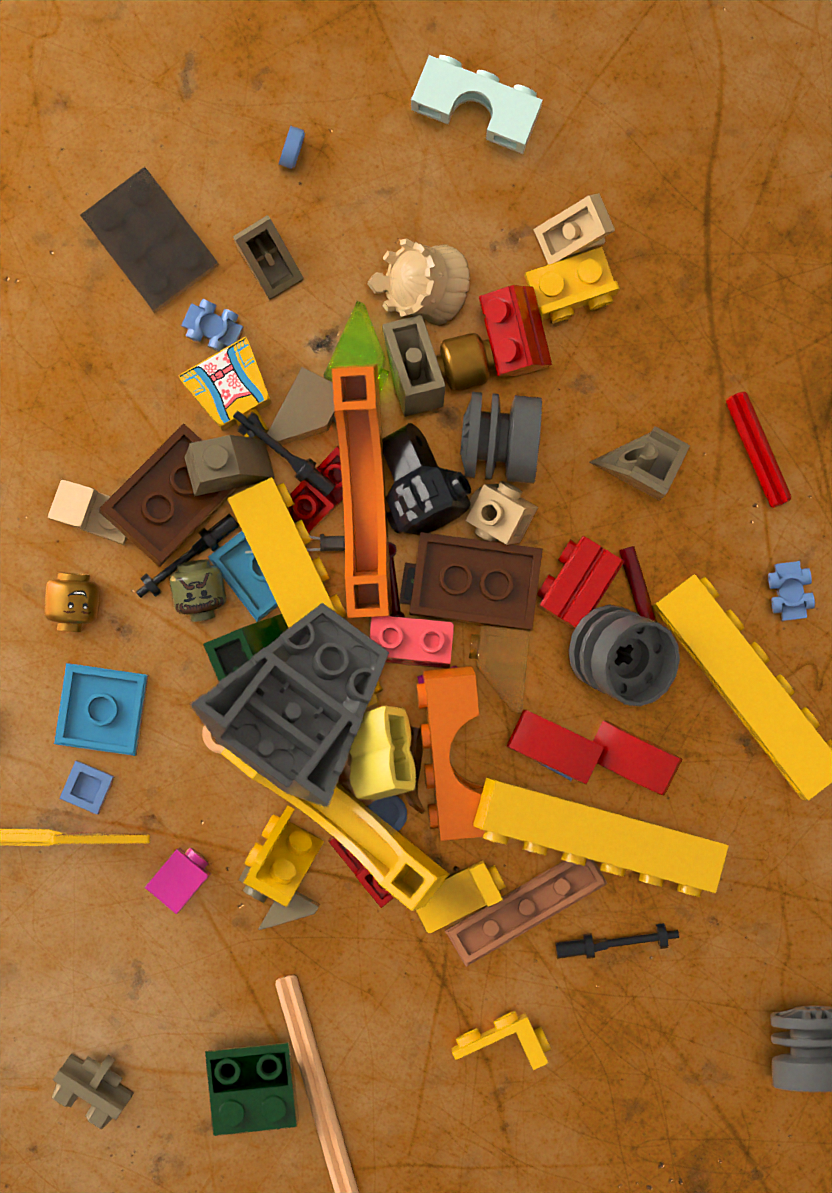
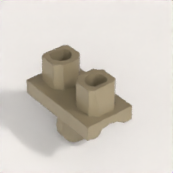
(93, 1084)

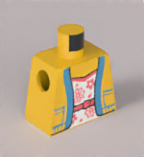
(229, 384)

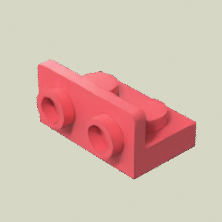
(414, 640)

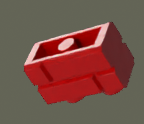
(515, 330)
(580, 583)

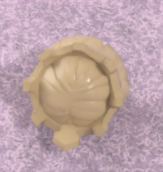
(424, 281)

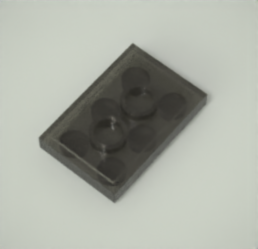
(149, 239)

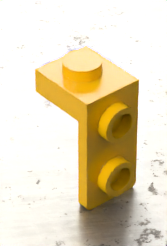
(461, 896)
(532, 1041)

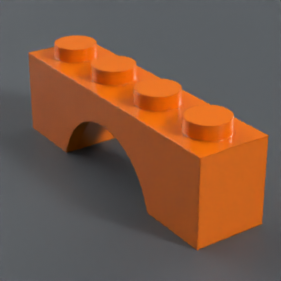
(450, 703)

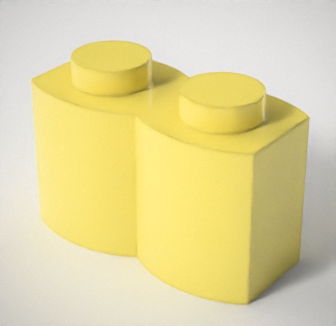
(382, 756)

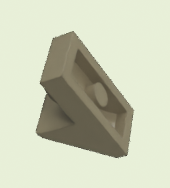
(298, 907)

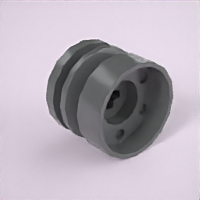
(502, 437)
(624, 655)
(810, 1043)

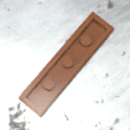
(524, 909)

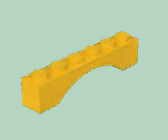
(377, 845)

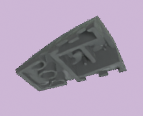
(298, 704)

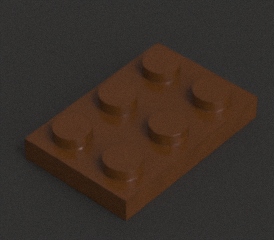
(158, 501)
(476, 581)

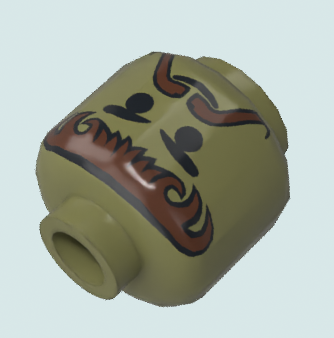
(197, 589)

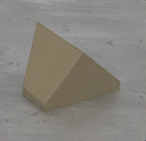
(646, 462)

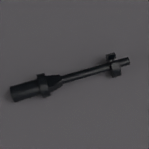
(304, 468)
(208, 539)
(588, 945)

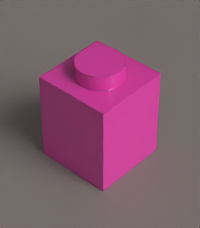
(179, 878)

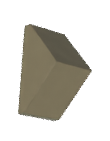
(267, 257)

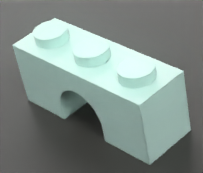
(447, 85)

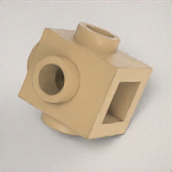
(500, 513)

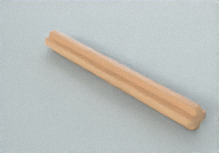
(316, 1085)

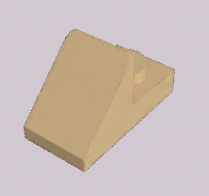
(575, 229)
(80, 508)

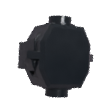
(422, 493)

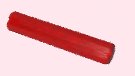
(758, 449)

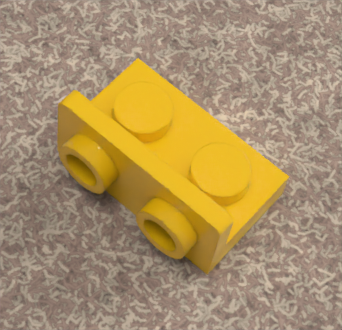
(573, 284)
(282, 860)

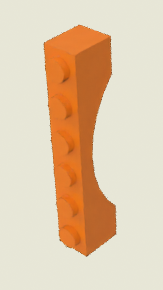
(364, 492)

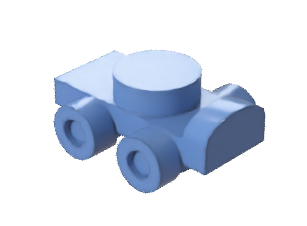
(220, 330)
(791, 598)

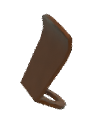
(417, 753)

